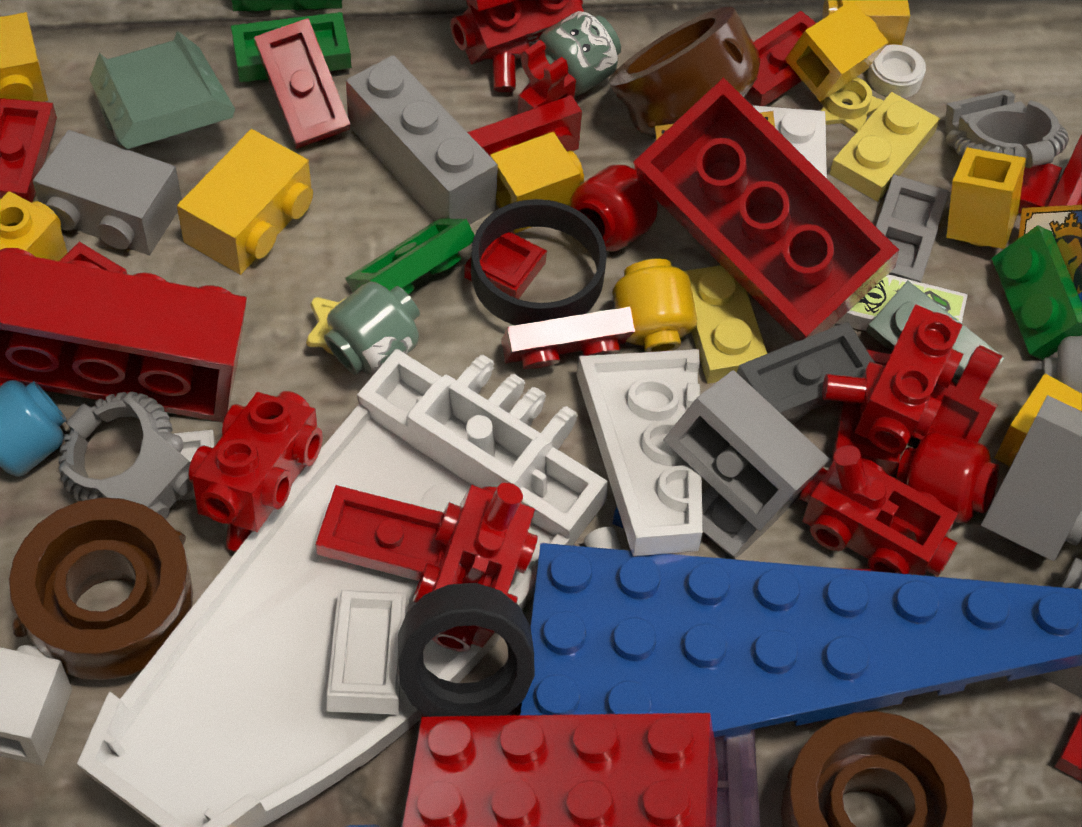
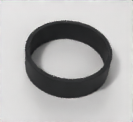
(537, 214)

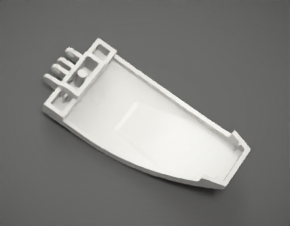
(235, 700)

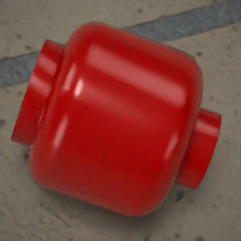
(616, 205)
(952, 471)

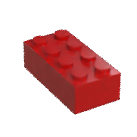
(765, 213)
(118, 333)
(564, 771)

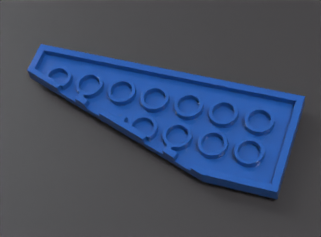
(776, 638)

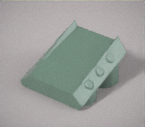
(158, 92)

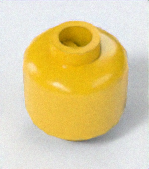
(658, 302)

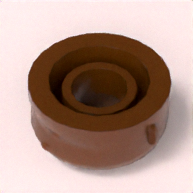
(683, 66)
(86, 547)
(881, 757)

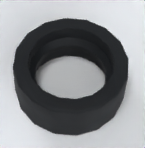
(465, 606)

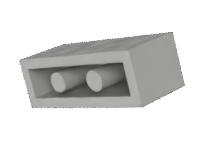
(421, 143)

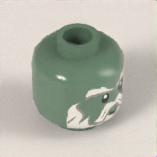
(588, 47)
(371, 326)

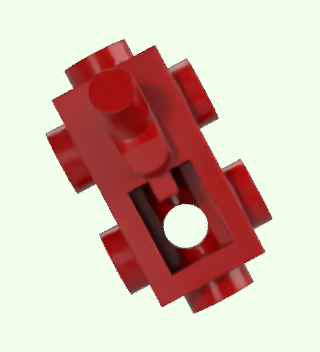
(506, 32)
(898, 395)
(255, 462)
(878, 517)
(483, 546)

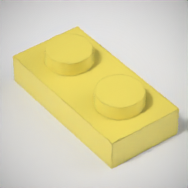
(884, 146)
(725, 323)

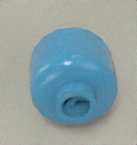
(27, 426)

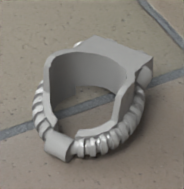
(1005, 127)
(158, 472)

